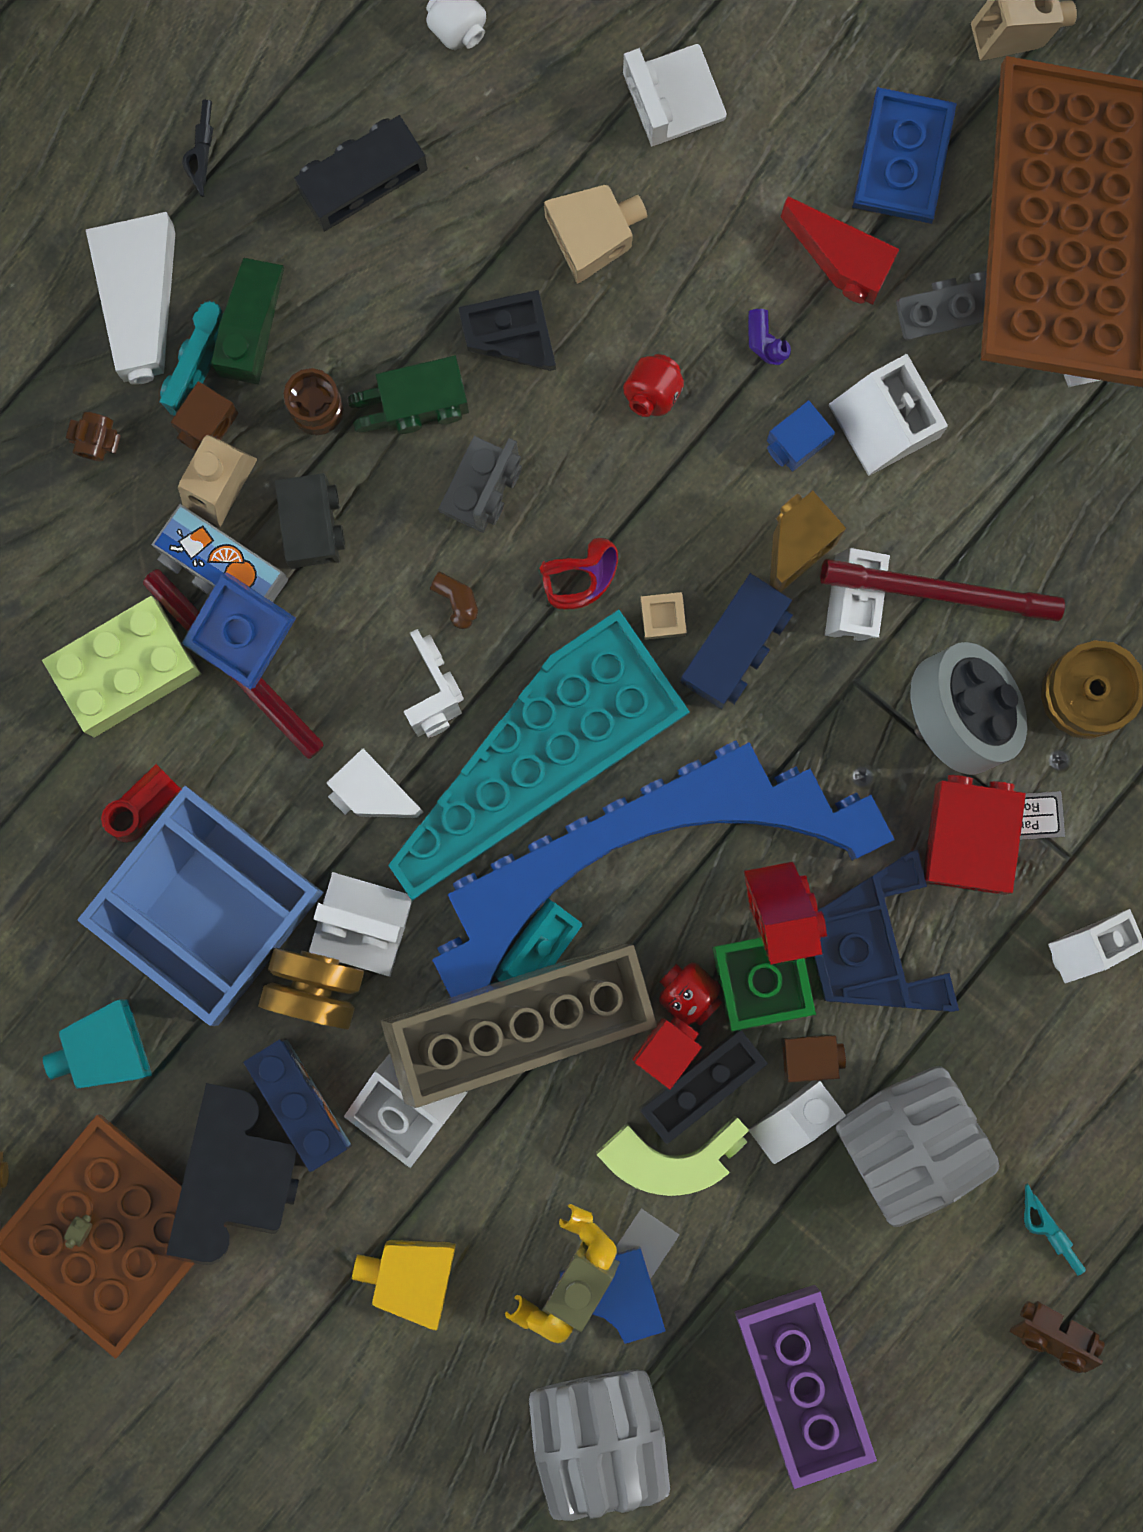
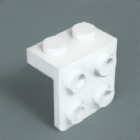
(434, 713)

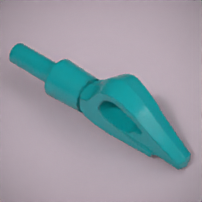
(1048, 1227)

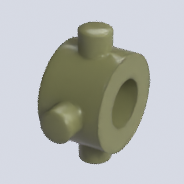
(78, 1231)

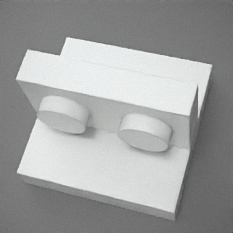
(360, 924)

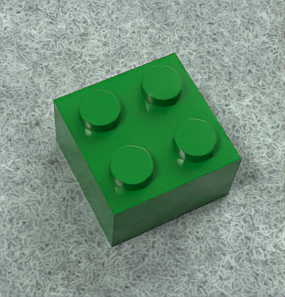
(759, 991)

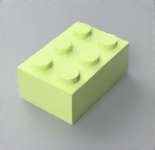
(121, 667)

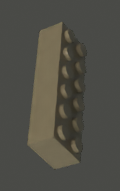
(518, 1024)

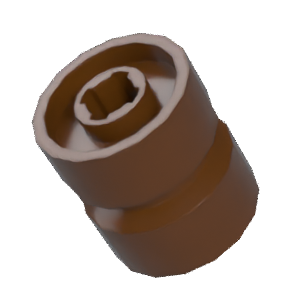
(313, 401)

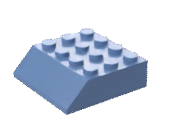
(200, 906)

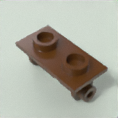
(1076, 1347)

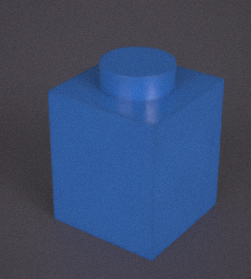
(799, 437)

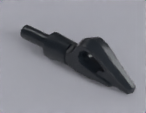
(203, 141)

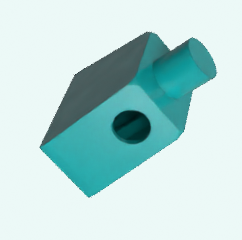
(100, 1049)

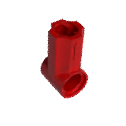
(145, 802)

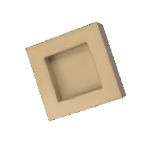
(663, 616)

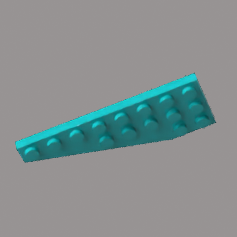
(566, 728)

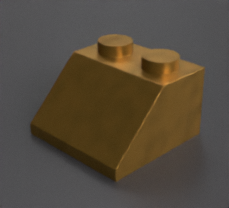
(801, 538)

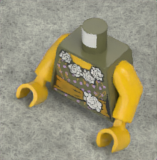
(578, 1288)

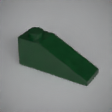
(247, 321)

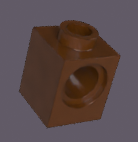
(202, 415)
(812, 1058)

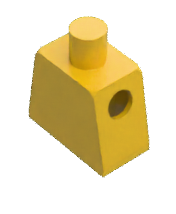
(409, 1279)

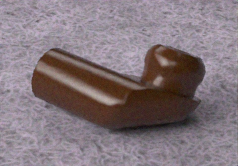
(460, 597)

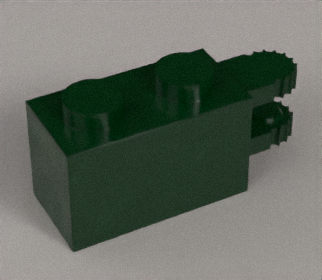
(414, 397)

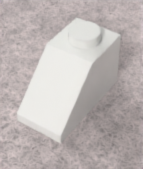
(370, 790)
(1096, 946)
(797, 1121)

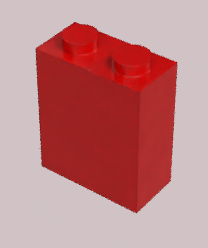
(974, 835)

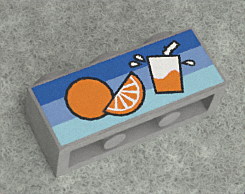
(208, 552)

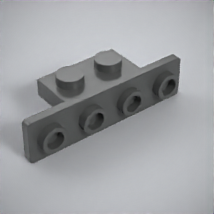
(944, 308)

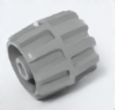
(918, 1146)
(599, 1445)

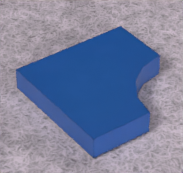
(630, 1299)

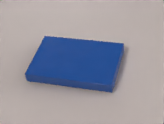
(904, 155)

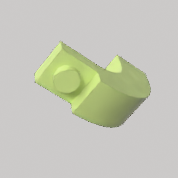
(671, 1174)

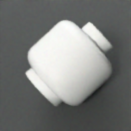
(456, 22)

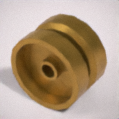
(1115, 679)
(311, 988)

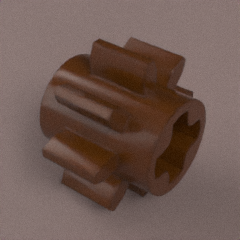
(93, 436)

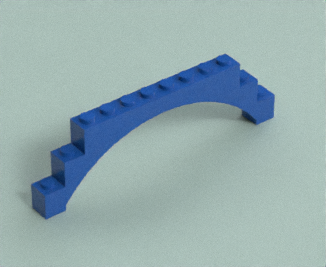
(722, 791)

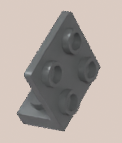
(480, 483)

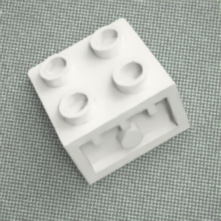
(673, 93)

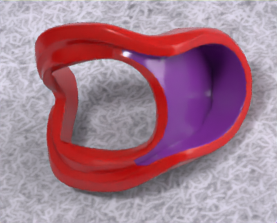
(599, 564)

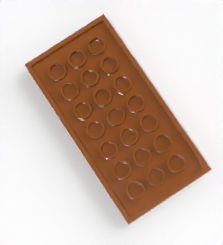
(1066, 224)

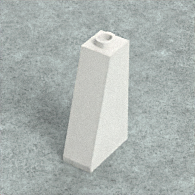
(134, 288)

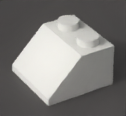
(395, 1125)

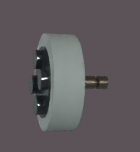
(968, 708)

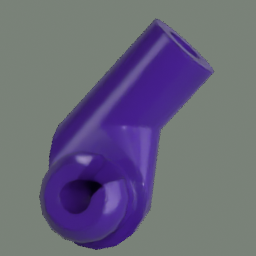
(762, 342)

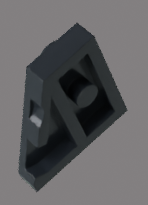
(509, 330)

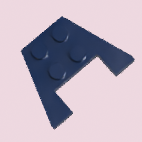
(861, 952)

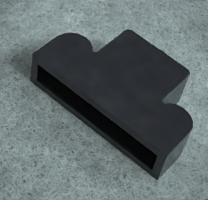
(229, 1179)

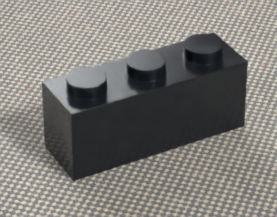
(361, 172)
(703, 1086)

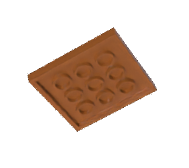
(122, 1266)

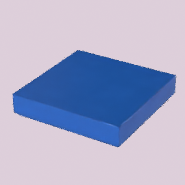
(238, 630)

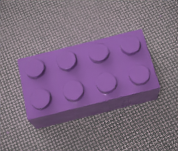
(805, 1386)

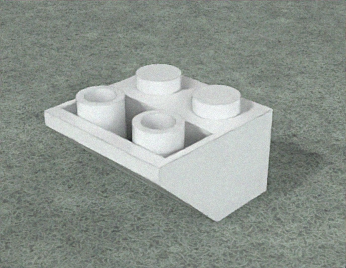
(888, 415)

